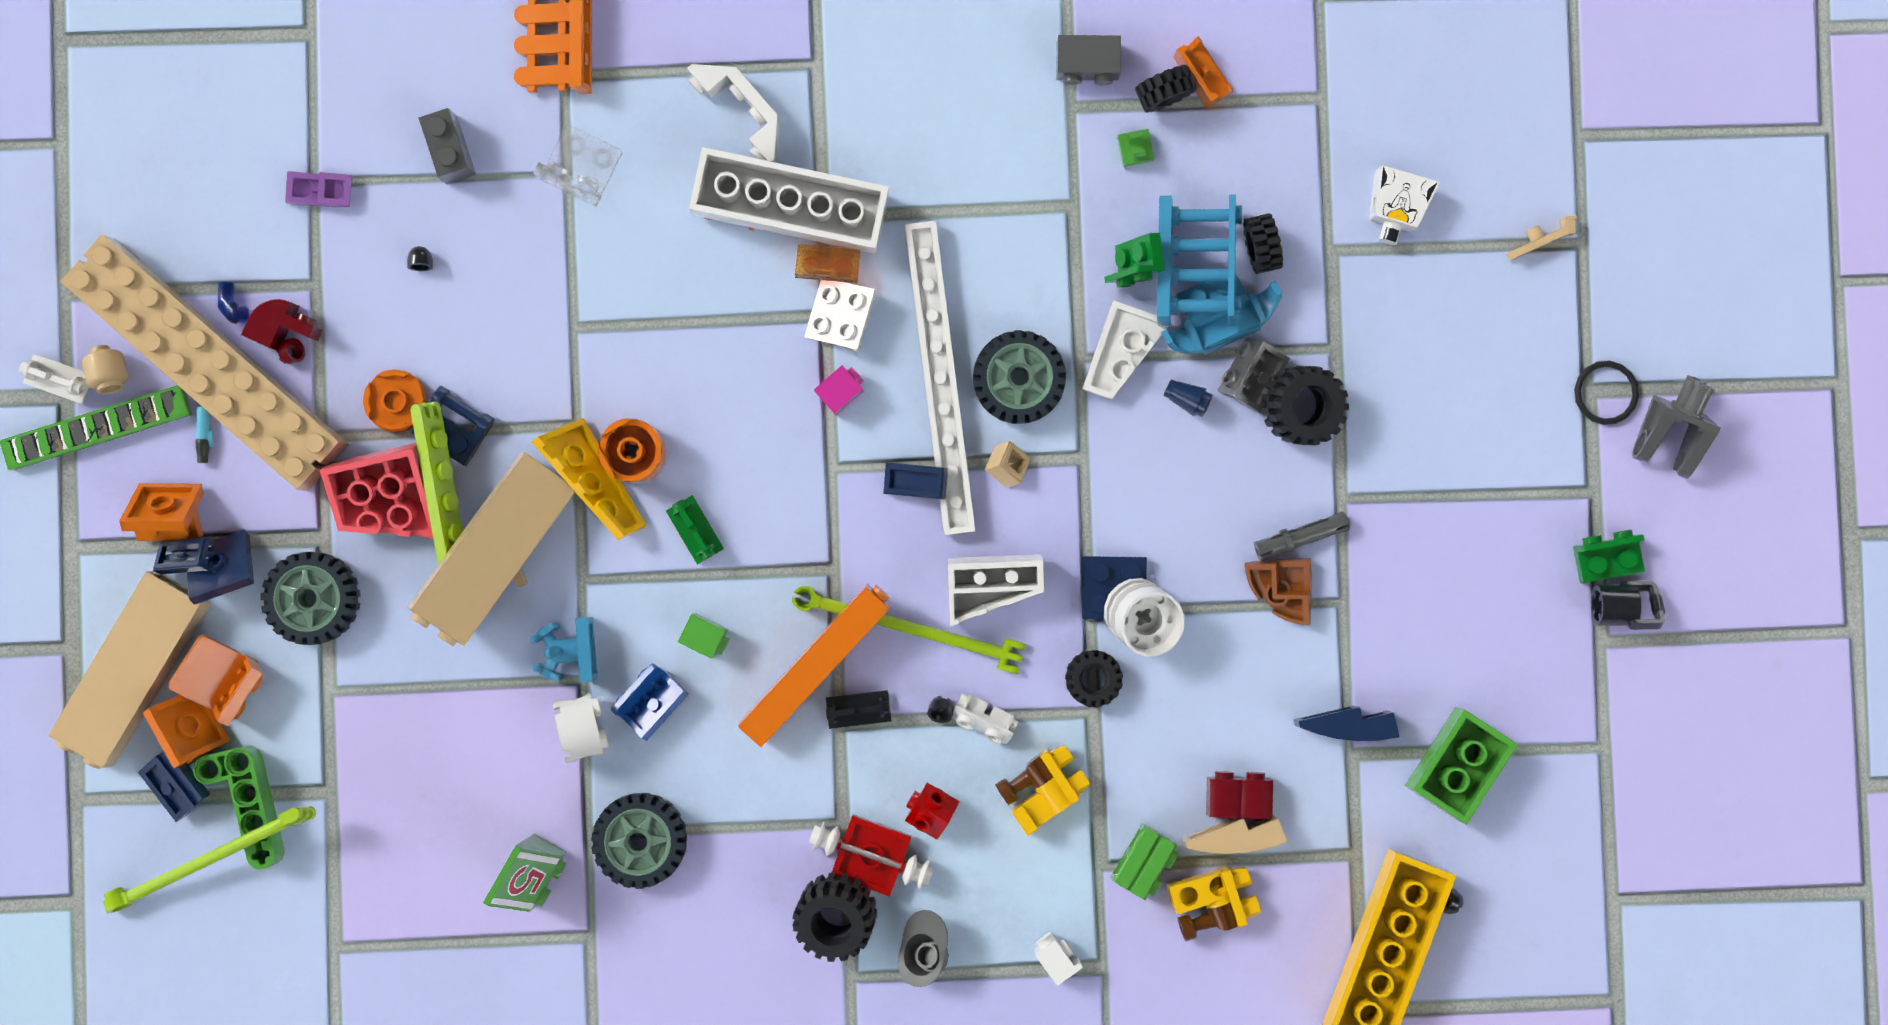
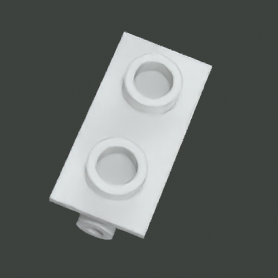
(55, 378)
(996, 727)

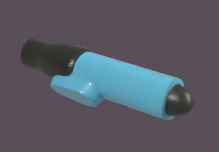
(204, 435)

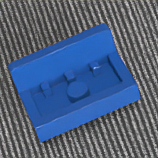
(649, 701)

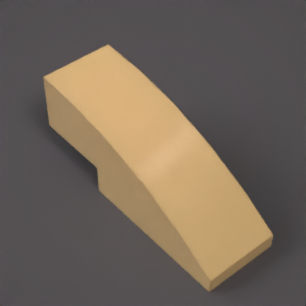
(1237, 837)

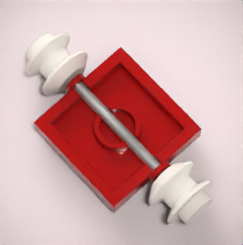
(871, 854)

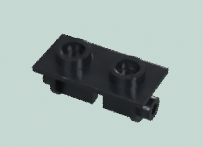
(858, 709)

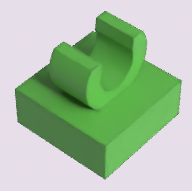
(1135, 148)

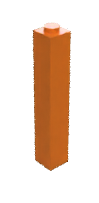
(815, 664)

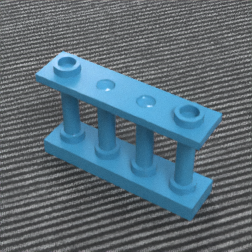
(1172, 245)

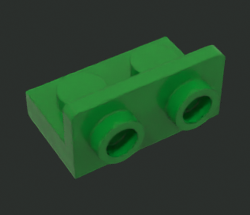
(1137, 260)
(1610, 557)

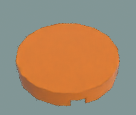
(390, 398)

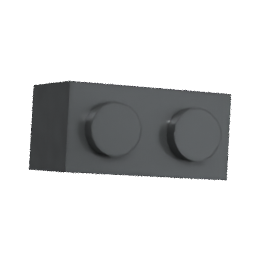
(1088, 58)
(447, 146)

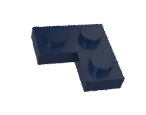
(1102, 576)

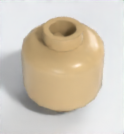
(105, 369)

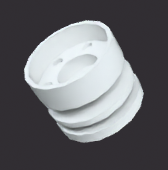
(1156, 626)

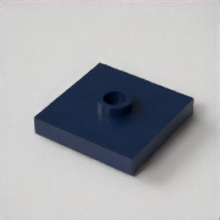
(227, 570)

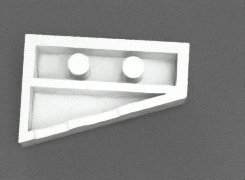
(991, 582)

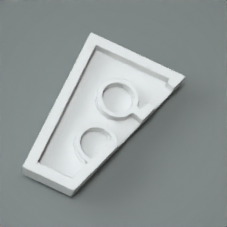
(1121, 348)

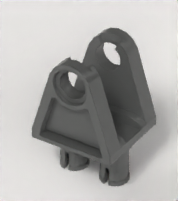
(1687, 407)

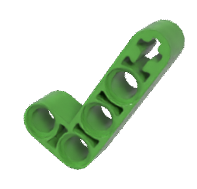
(244, 807)

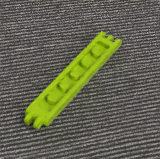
(437, 476)

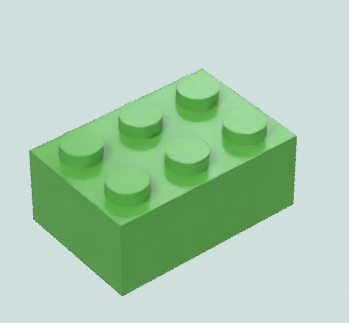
(1461, 765)

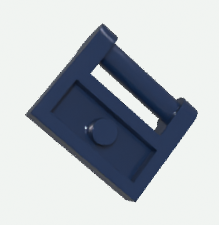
(461, 442)

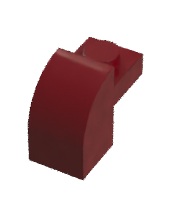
(273, 319)

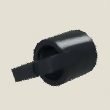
(1622, 605)

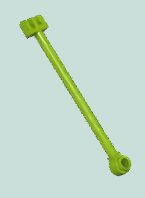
(1001, 653)
(119, 899)

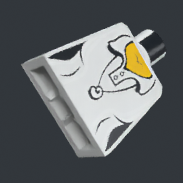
(1399, 201)

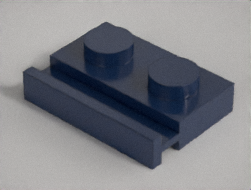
(173, 787)

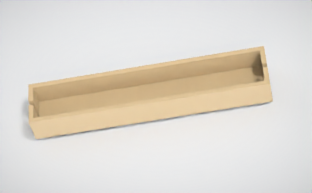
(204, 362)

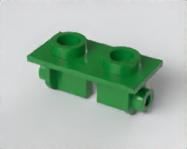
(694, 529)

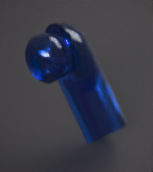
(228, 306)

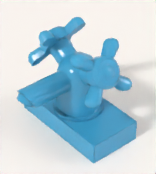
(568, 650)

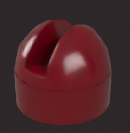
(297, 350)

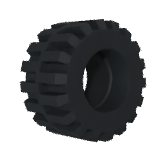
(1328, 410)
(827, 938)

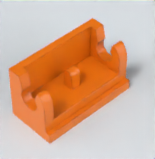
(1206, 75)

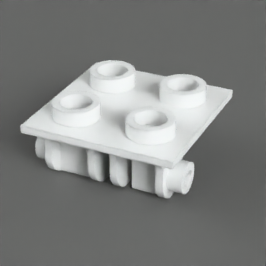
(840, 314)

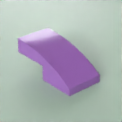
(318, 189)

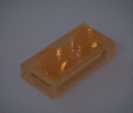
(827, 263)

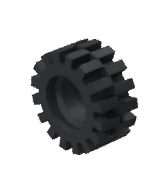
(1165, 88)
(1263, 243)
(1107, 692)

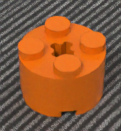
(614, 446)

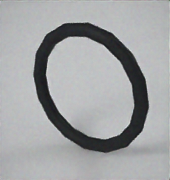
(1578, 397)

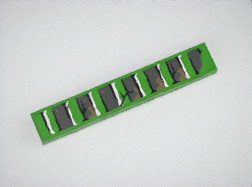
(95, 427)

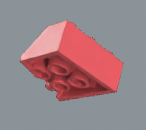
(379, 493)

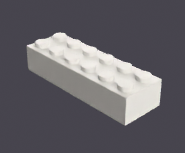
(789, 200)

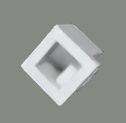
(1056, 959)

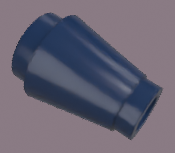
(1189, 397)

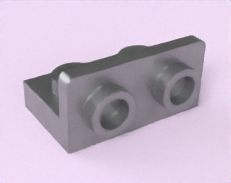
(1251, 372)

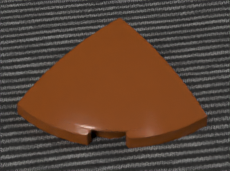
(1284, 586)

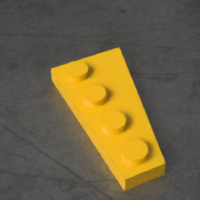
(575, 457)

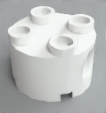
(579, 727)

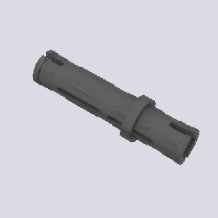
(1288, 540)

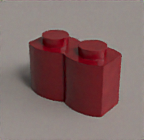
(1239, 796)

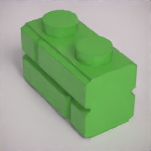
(1144, 862)

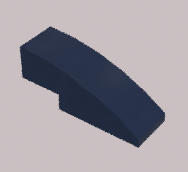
(1349, 724)

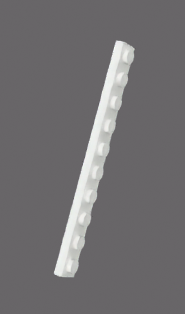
(940, 374)

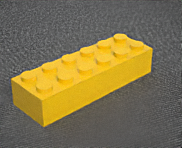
(1390, 942)

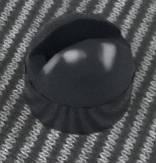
(419, 259)
(938, 715)
(1454, 903)

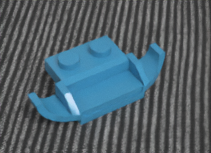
(1210, 330)

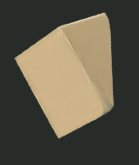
(1007, 464)

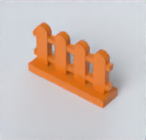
(575, 44)

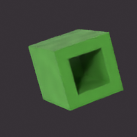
(704, 636)

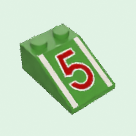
(526, 875)

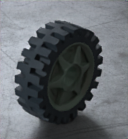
(1025, 352)
(287, 605)
(619, 855)

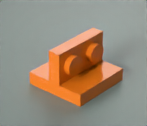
(164, 512)
(185, 729)

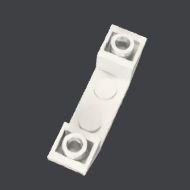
(714, 78)

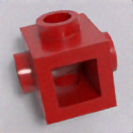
(931, 810)

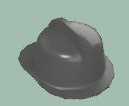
(923, 949)

